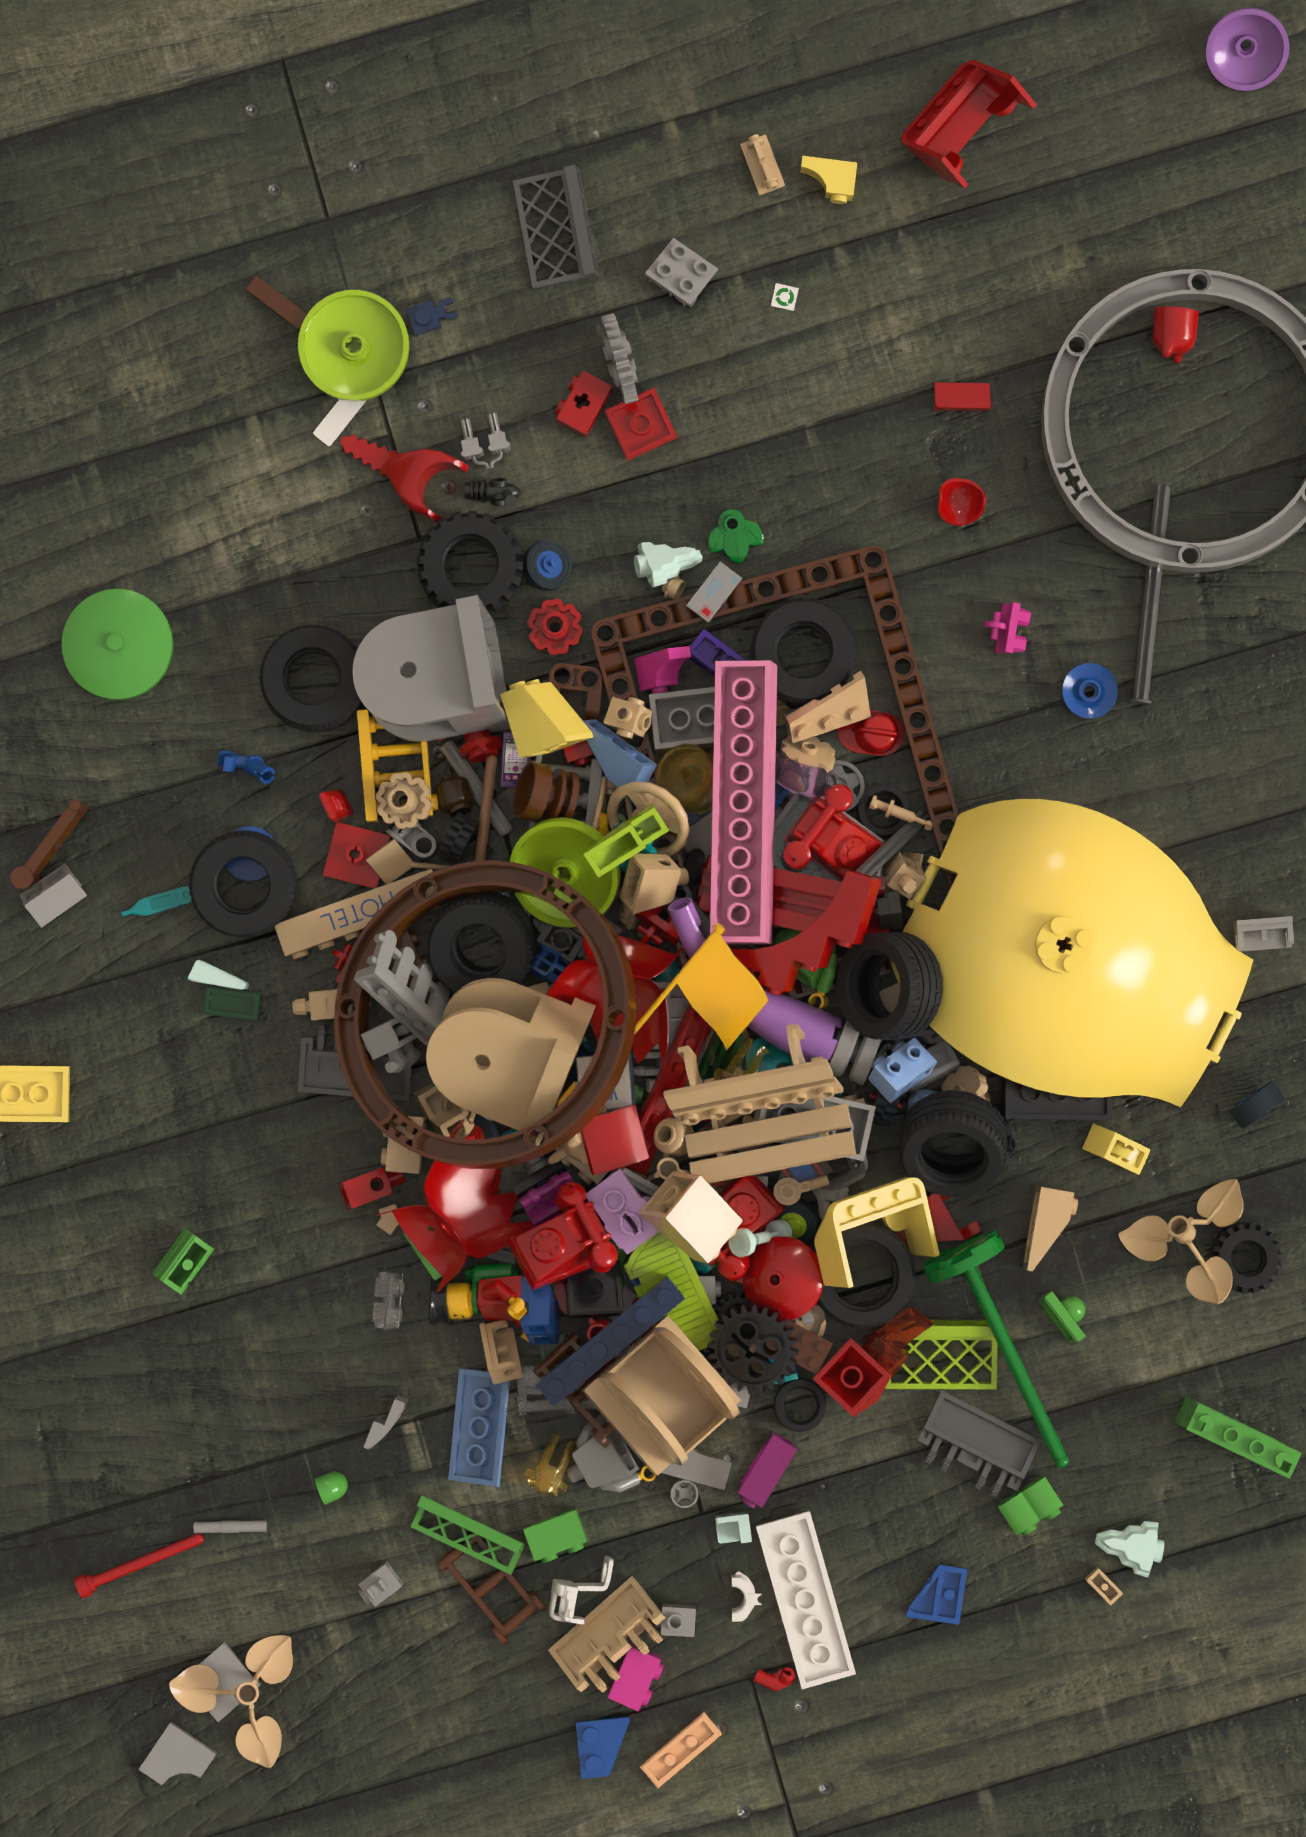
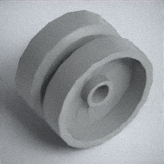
(853, 1050)

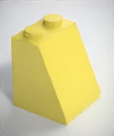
(541, 719)

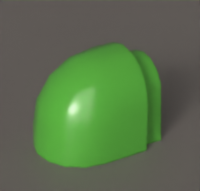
(331, 1486)

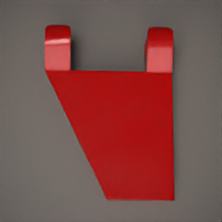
(943, 1224)

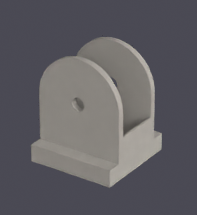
(433, 673)

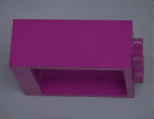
(766, 1470)

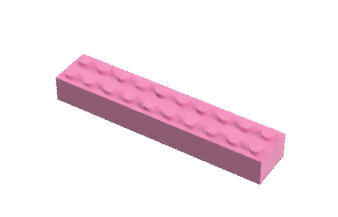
(744, 801)

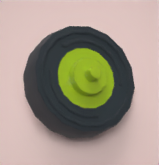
(802, 1220)

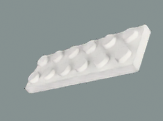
(805, 1599)

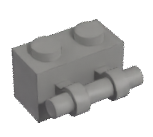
(392, 1039)

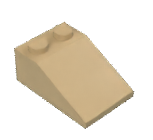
(1048, 1219)

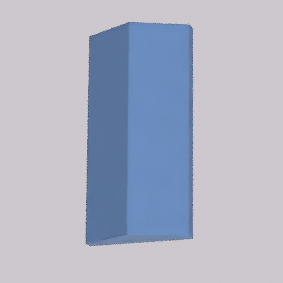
(478, 1428)

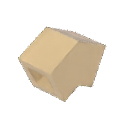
(388, 1221)

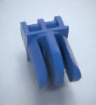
(554, 968)

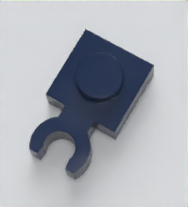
(426, 317)

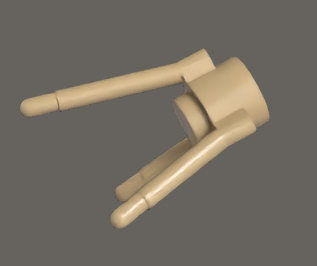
(606, 790)

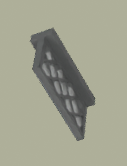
(579, 229)

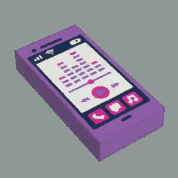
(510, 762)

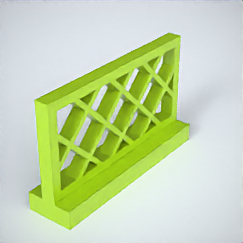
(948, 1331)

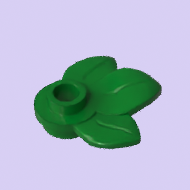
(734, 540)

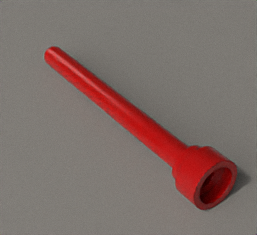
(87, 1584)

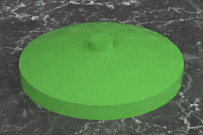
(117, 644)

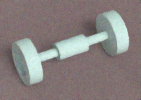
(744, 1241)

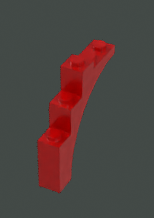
(843, 921)

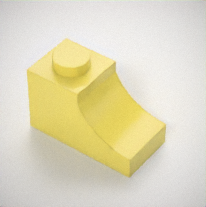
(834, 175)
(1116, 1149)

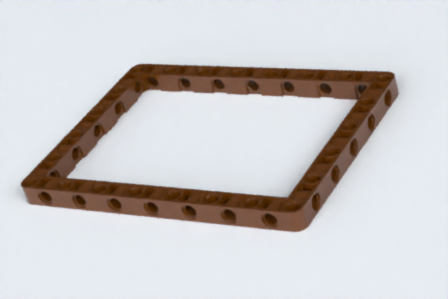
(787, 584)

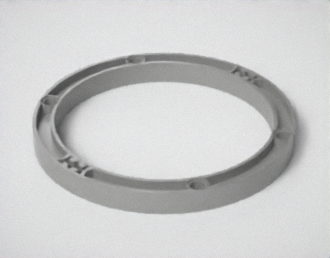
(1056, 437)

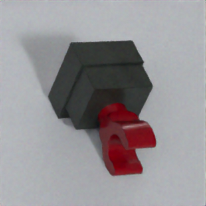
(888, 912)

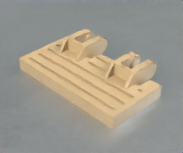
(605, 1634)

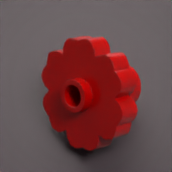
(555, 612)

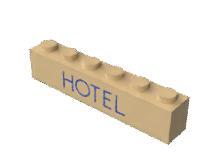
(338, 919)

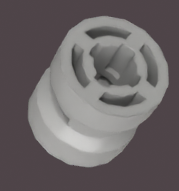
(684, 1496)

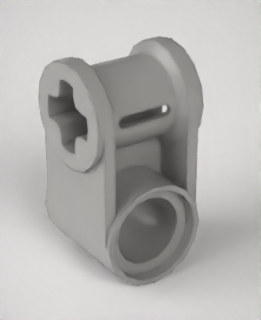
(412, 837)

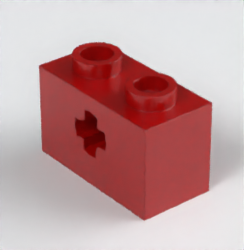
(583, 419)

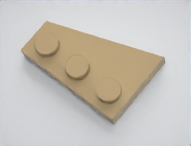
(836, 710)

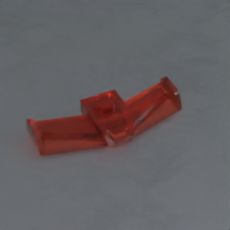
(887, 1343)

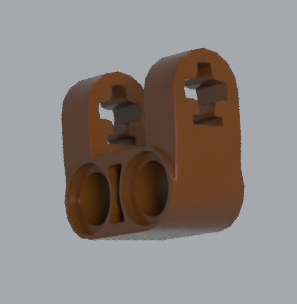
(575, 683)

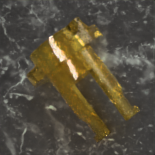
(733, 1068)
(546, 1477)

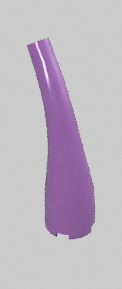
(779, 1010)

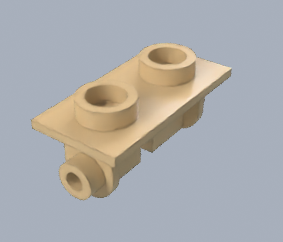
(762, 164)

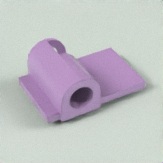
(618, 1207)

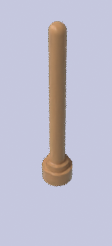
(485, 809)

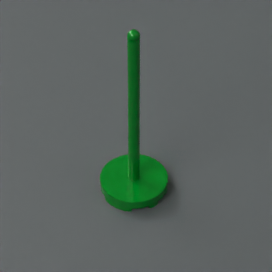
(964, 1260)

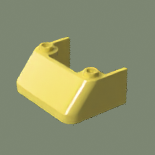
(901, 1206)

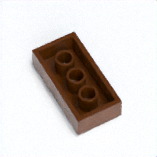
(811, 1347)

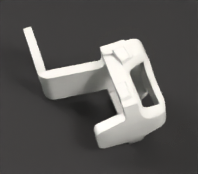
(568, 1592)

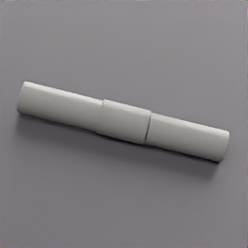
(230, 1526)

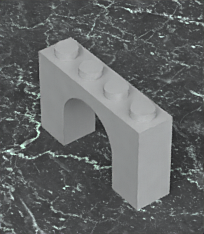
(704, 1467)

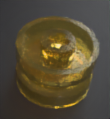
(688, 776)

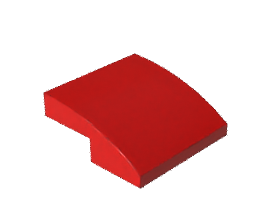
(614, 1140)

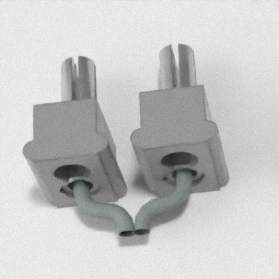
(497, 445)

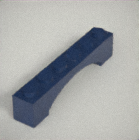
(610, 1341)

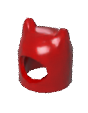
(1174, 331)

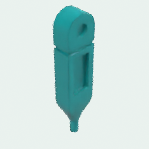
(160, 902)

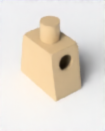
(651, 881)

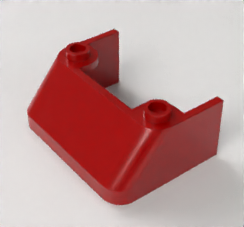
(958, 113)

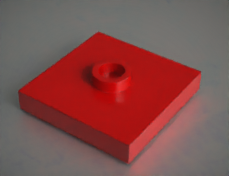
(640, 424)

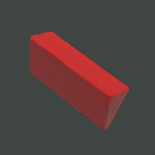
(962, 397)

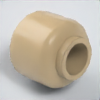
(670, 1136)

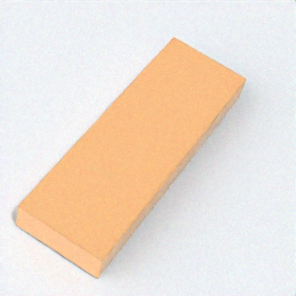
(680, 1749)

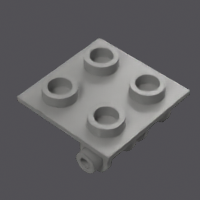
(681, 272)

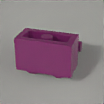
(540, 1202)

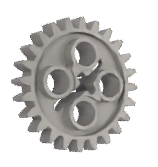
(616, 349)

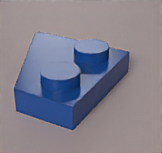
(940, 1596)

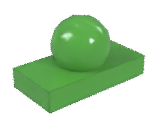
(1065, 1315)

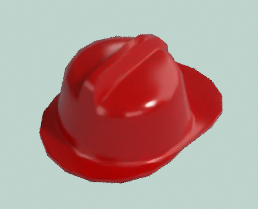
(873, 736)

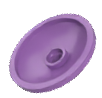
(1249, 66)

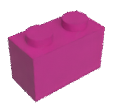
(636, 1676)

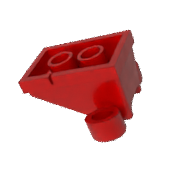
(829, 836)
(756, 1208)
(565, 1242)

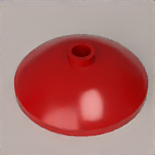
(798, 1274)

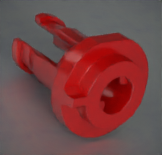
(480, 746)

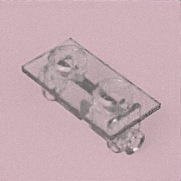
(389, 1313)

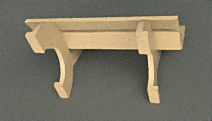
(758, 1091)

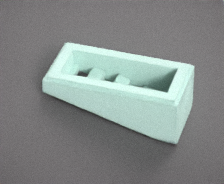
(209, 974)

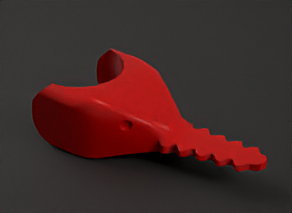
(405, 471)

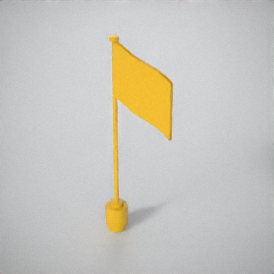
(716, 988)

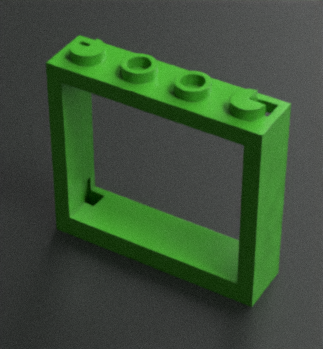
(1237, 1437)

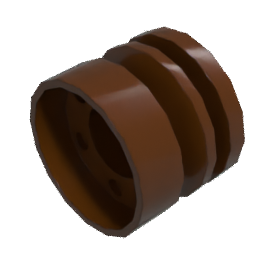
(544, 793)

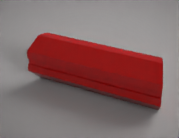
(796, 896)

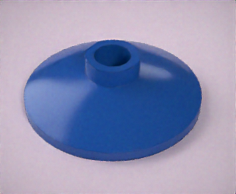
(1099, 680)

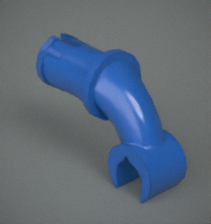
(252, 765)

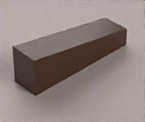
(277, 303)

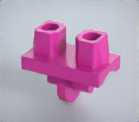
(1004, 628)

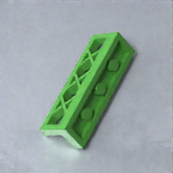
(472, 1525)

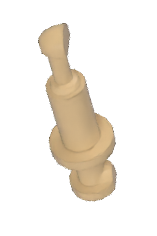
(898, 812)

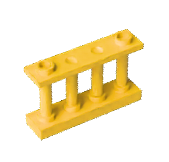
(370, 752)

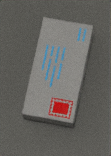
(714, 592)

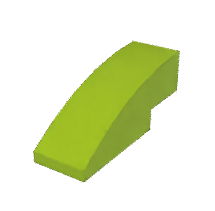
(625, 840)

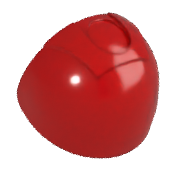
(960, 501)

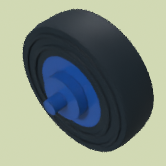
(546, 565)

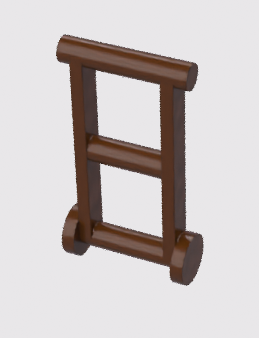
(29, 875)
(598, 1432)
(500, 1630)

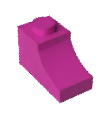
(660, 669)

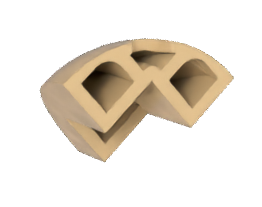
(443, 1113)

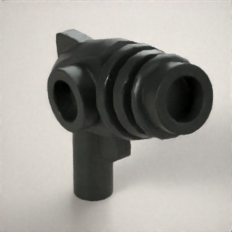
(496, 491)

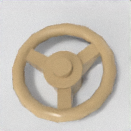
(667, 806)

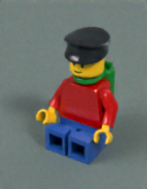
(498, 1295)

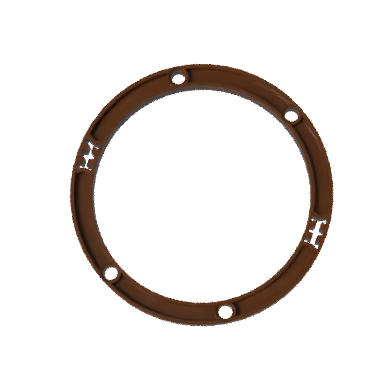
(599, 1078)

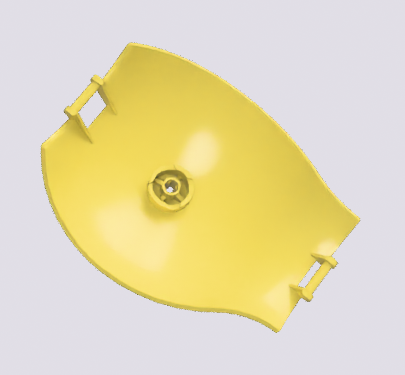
(1139, 969)

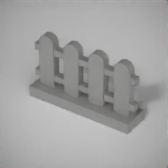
(391, 990)

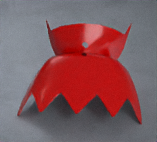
(583, 981)
(463, 1217)

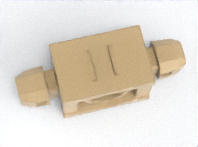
(903, 874)
(320, 1005)

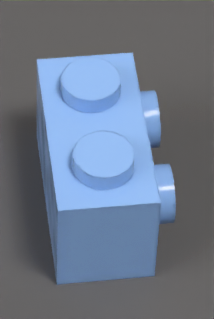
(901, 1069)

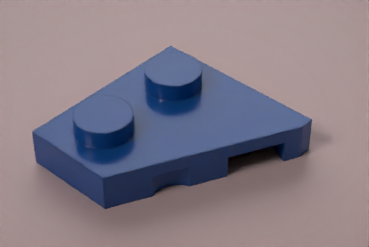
(599, 1744)

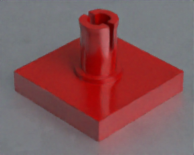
(349, 853)

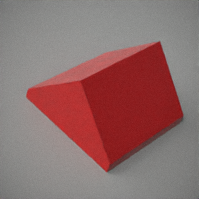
(853, 1378)

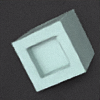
(733, 1527)

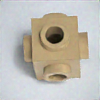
(628, 717)

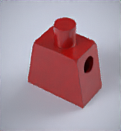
(359, 1192)

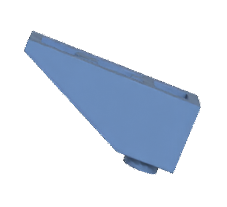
(617, 757)

